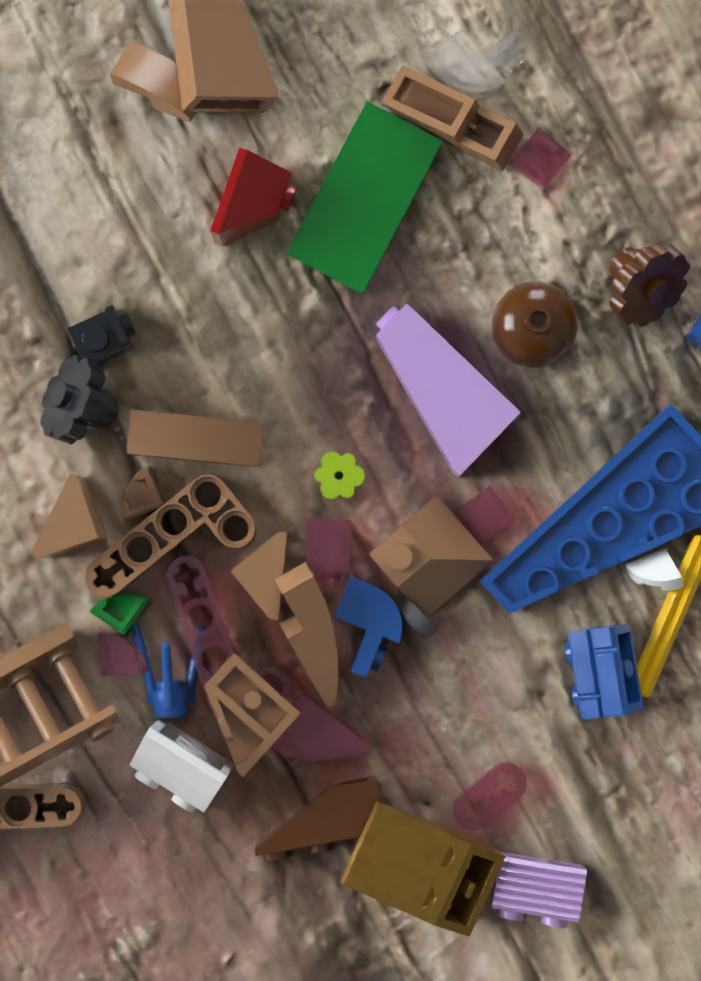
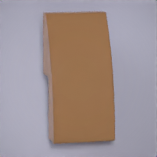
(151, 76)

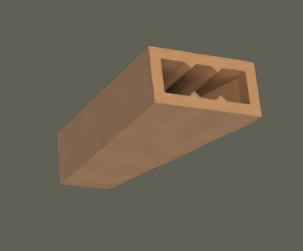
(219, 58)

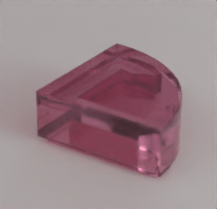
(119, 655)

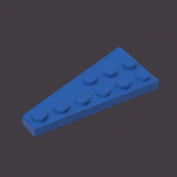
(623, 510)

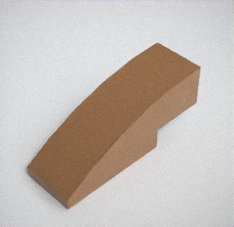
(453, 118)
(195, 438)
(311, 630)

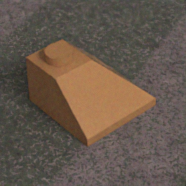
(431, 556)

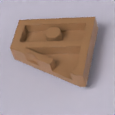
(247, 711)

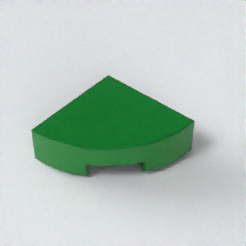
(121, 611)

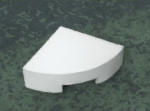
(655, 570)

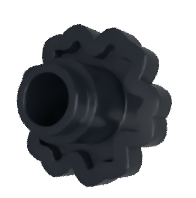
(77, 401)

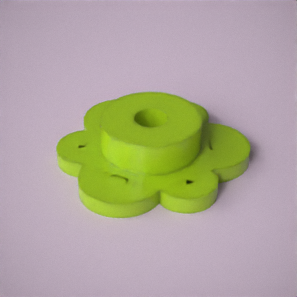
(333, 463)

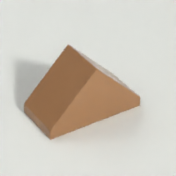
(259, 572)

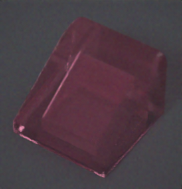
(484, 515)

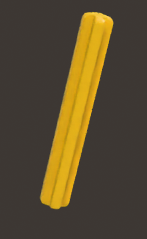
(670, 619)

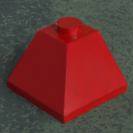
(252, 197)

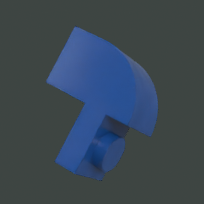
(377, 614)

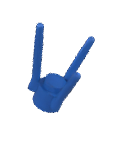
(170, 696)

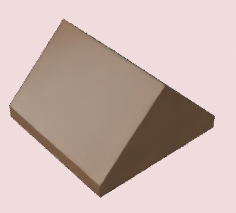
(72, 521)

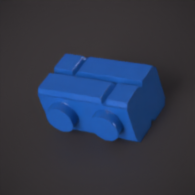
(604, 671)

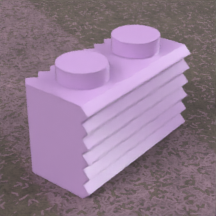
(539, 889)

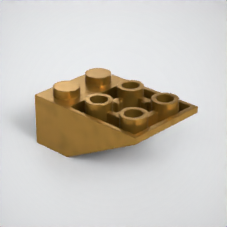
(423, 868)

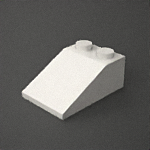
(180, 765)

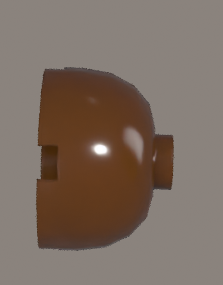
(534, 324)

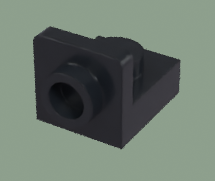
(103, 335)

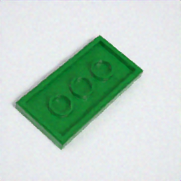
(364, 198)

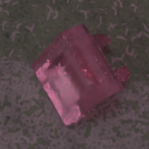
(540, 159)

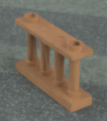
(17, 671)

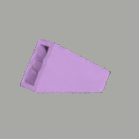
(447, 391)

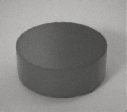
(416, 619)

